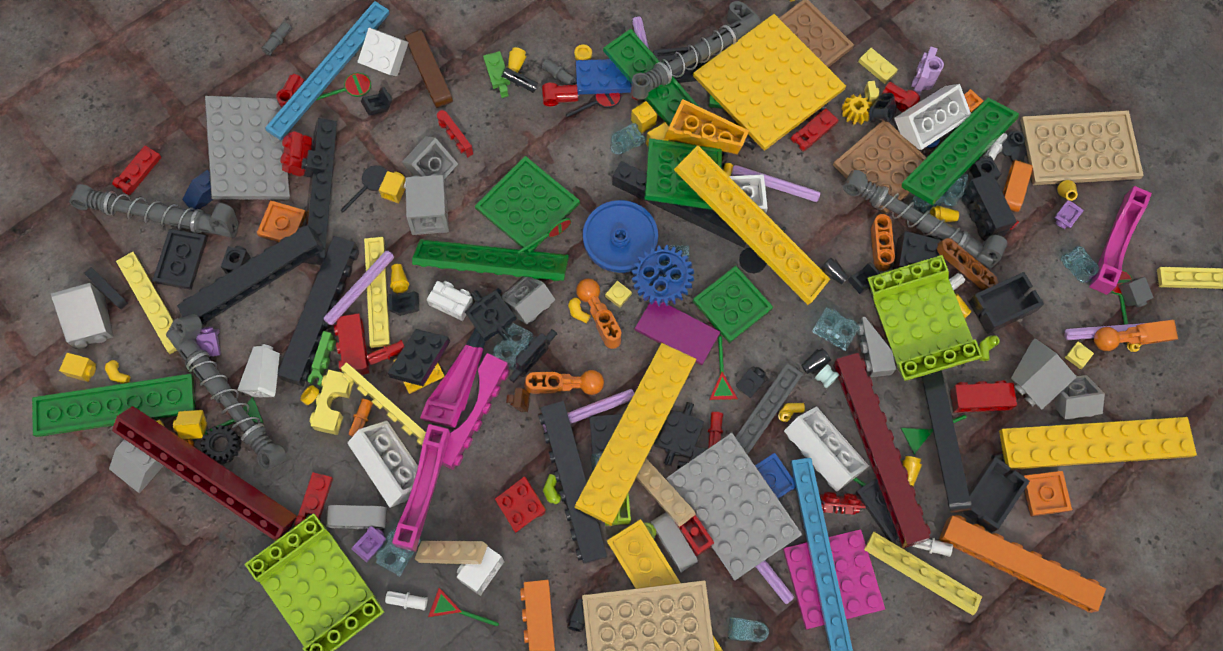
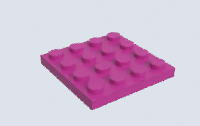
(854, 575)

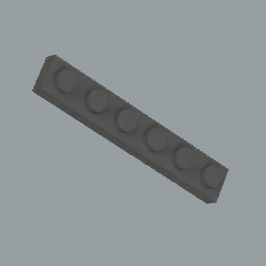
(768, 407)

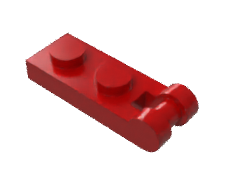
(814, 129)
(454, 132)
(137, 170)
(314, 497)

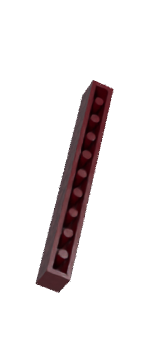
(881, 451)
(204, 473)

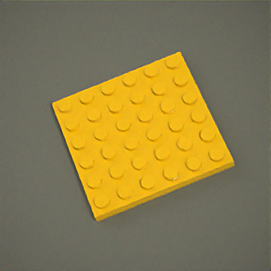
(769, 81)

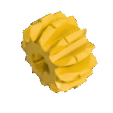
(856, 109)

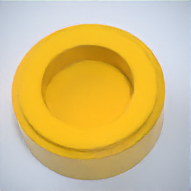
(583, 52)
(309, 394)

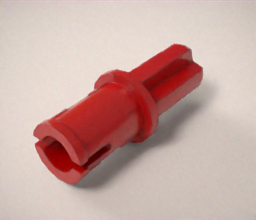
(385, 352)
(715, 428)

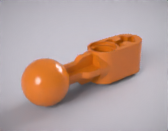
(589, 291)
(1148, 333)
(590, 382)

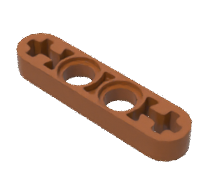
(950, 252)

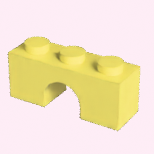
(333, 387)

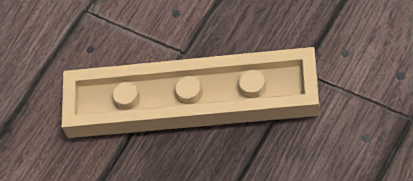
(664, 494)
(451, 552)

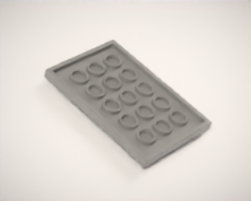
(241, 151)
(735, 506)

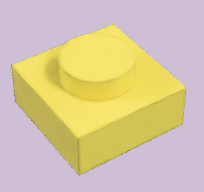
(871, 92)
(618, 294)
(1079, 355)

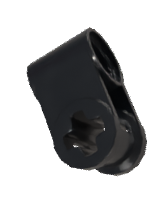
(883, 108)

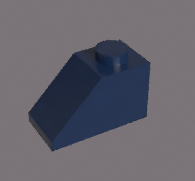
(199, 192)

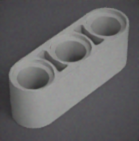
(356, 517)
(674, 542)

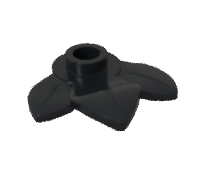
(1015, 146)

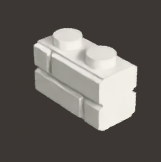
(450, 300)

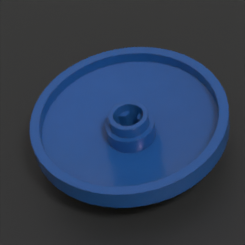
(619, 235)

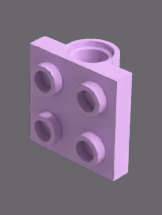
(927, 71)

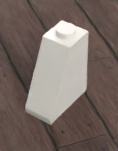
(260, 372)

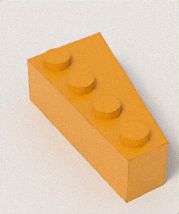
(703, 128)

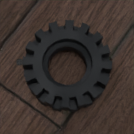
(229, 452)

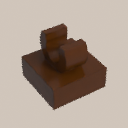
(519, 400)

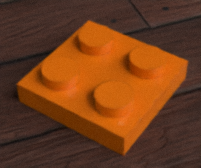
(280, 221)
(1047, 493)

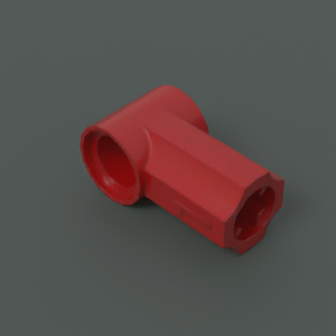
(291, 86)
(554, 94)
(903, 99)

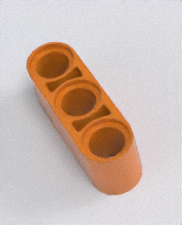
(1017, 184)
(884, 234)

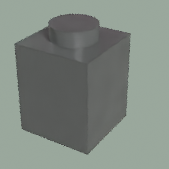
(1136, 292)

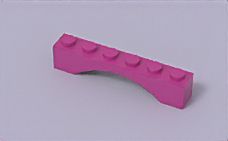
(1112, 257)
(491, 374)
(416, 509)

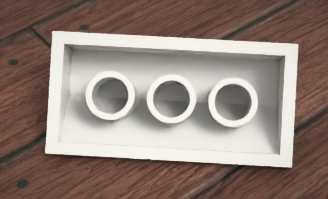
(933, 116)
(827, 448)
(385, 461)

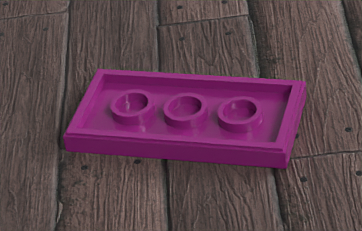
(677, 330)

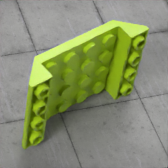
(922, 318)
(315, 586)

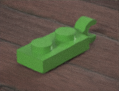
(495, 67)
(322, 358)

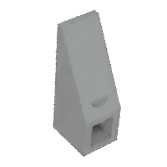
(878, 355)

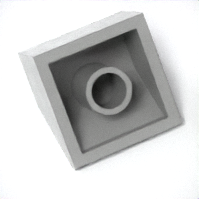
(429, 158)
(528, 299)
(1080, 399)
(134, 466)

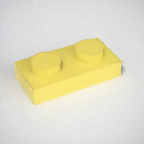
(878, 65)

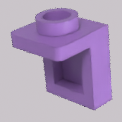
(1068, 215)
(208, 341)
(369, 543)

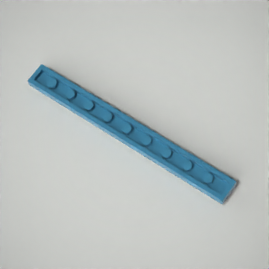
(326, 72)
(821, 555)

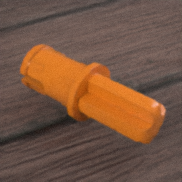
(361, 416)

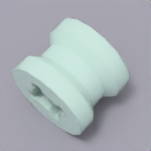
(827, 376)

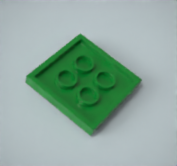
(732, 304)

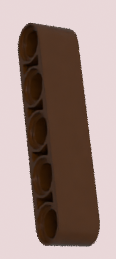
(428, 69)

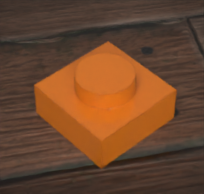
(973, 100)

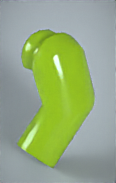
(986, 345)
(549, 490)

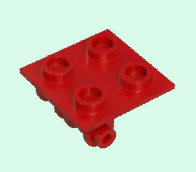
(849, 501)
(520, 504)

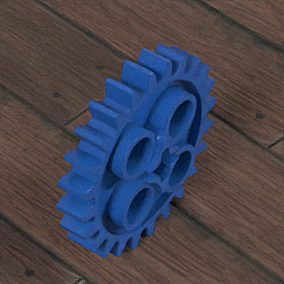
(651, 263)

